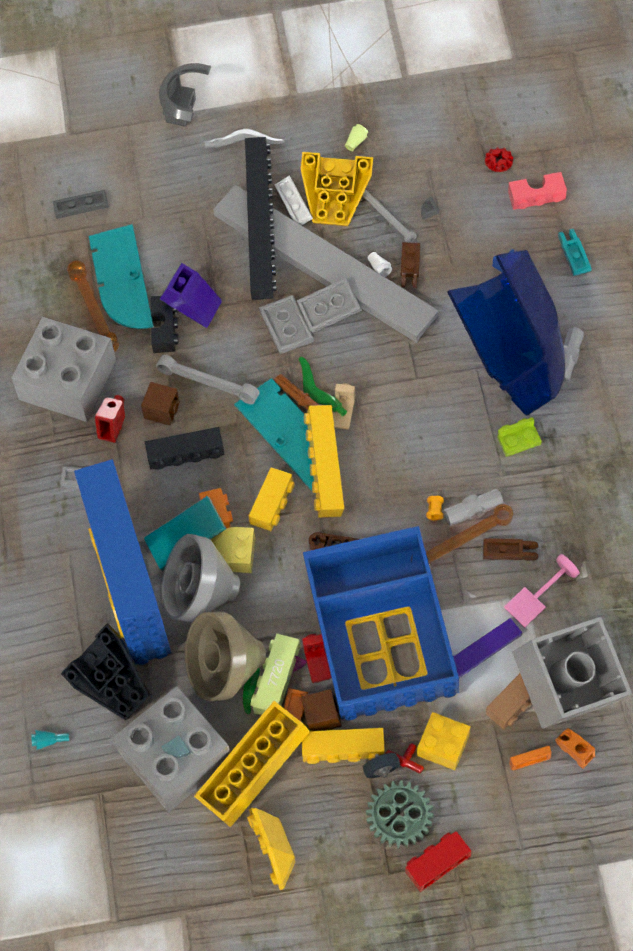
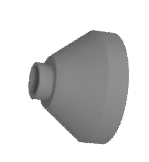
(196, 579)

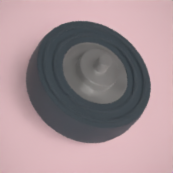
(381, 765)

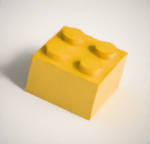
(443, 741)

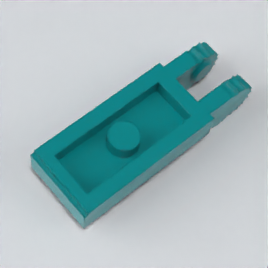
(574, 253)

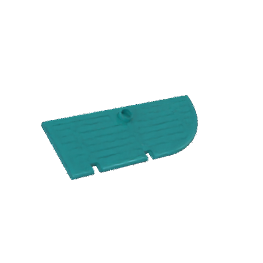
(120, 270)
(281, 426)

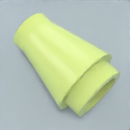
(356, 136)

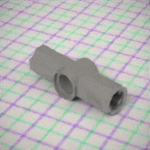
(572, 350)
(473, 507)

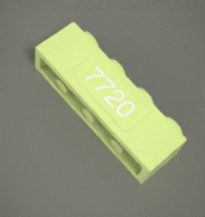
(277, 673)

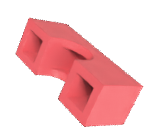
(524, 196)

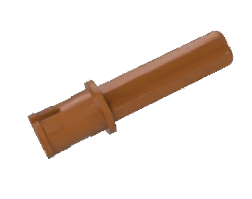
(302, 398)

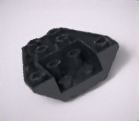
(108, 674)

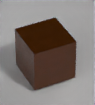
(160, 403)
(321, 711)

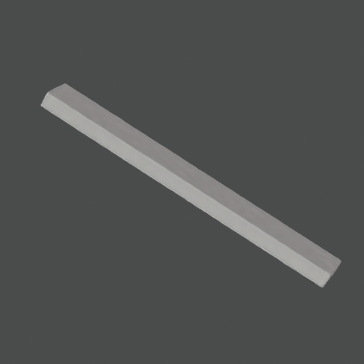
(329, 264)

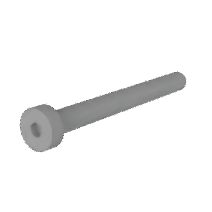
(409, 236)

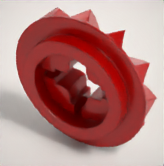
(503, 164)

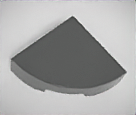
(429, 208)

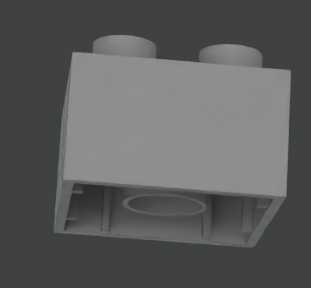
(64, 369)
(571, 672)
(164, 775)

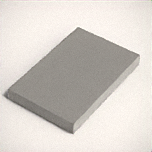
(329, 305)
(286, 324)

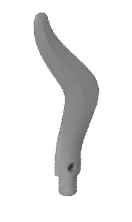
(237, 136)

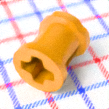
(435, 507)

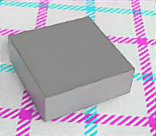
(68, 477)

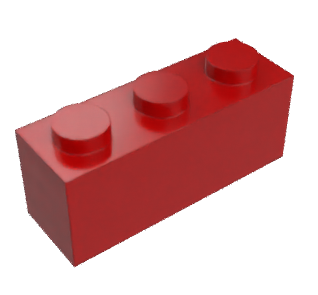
(437, 860)

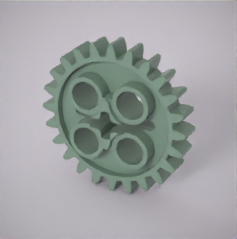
(386, 801)

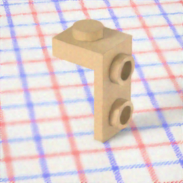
(346, 395)

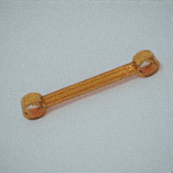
(90, 301)
(470, 533)

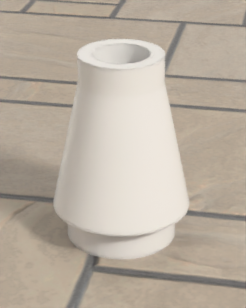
(379, 264)

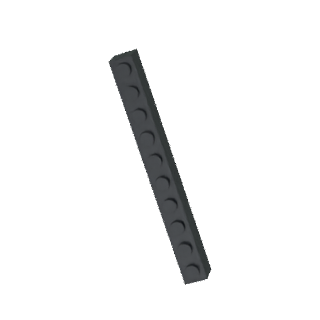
(259, 218)

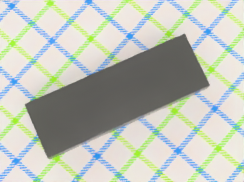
(80, 204)

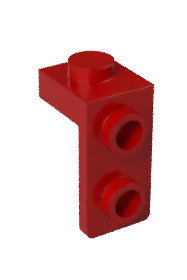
(316, 658)

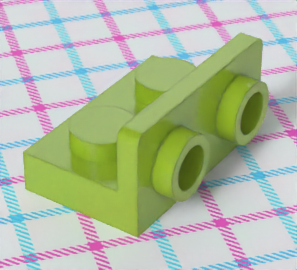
(518, 437)

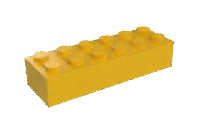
(252, 763)

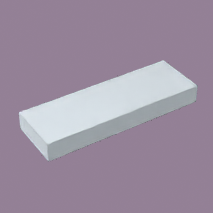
(293, 201)

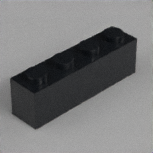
(184, 448)

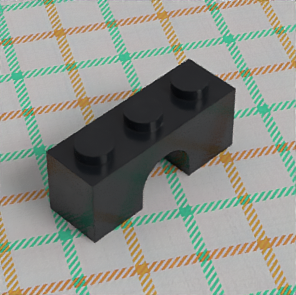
(164, 337)

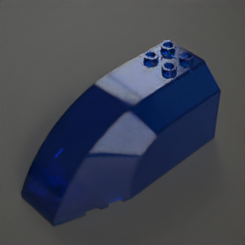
(515, 331)

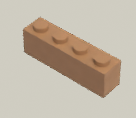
(509, 703)

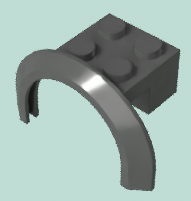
(177, 99)

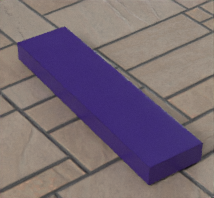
(486, 646)

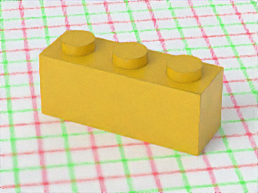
(271, 499)

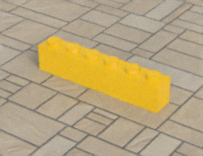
(324, 461)

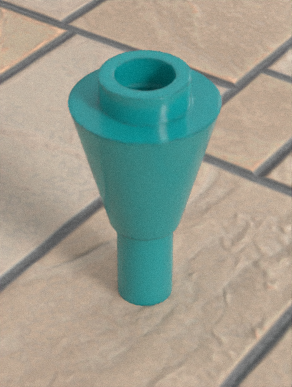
(43, 739)

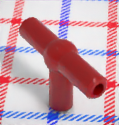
(405, 759)

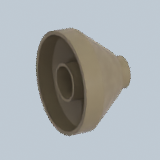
(220, 656)

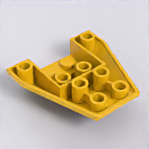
(334, 186)
(274, 843)

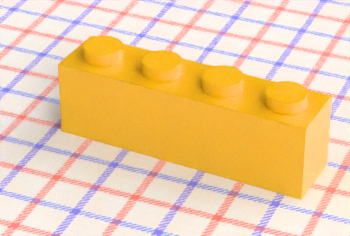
(342, 745)

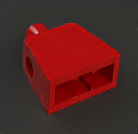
(110, 418)

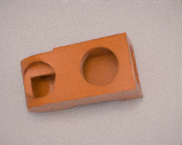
(576, 747)

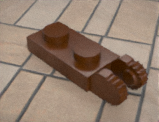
(410, 262)
(509, 549)

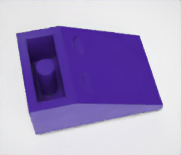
(191, 295)

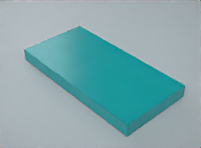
(198, 520)

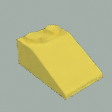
(237, 548)

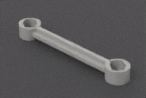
(246, 393)

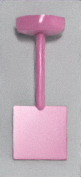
(526, 606)

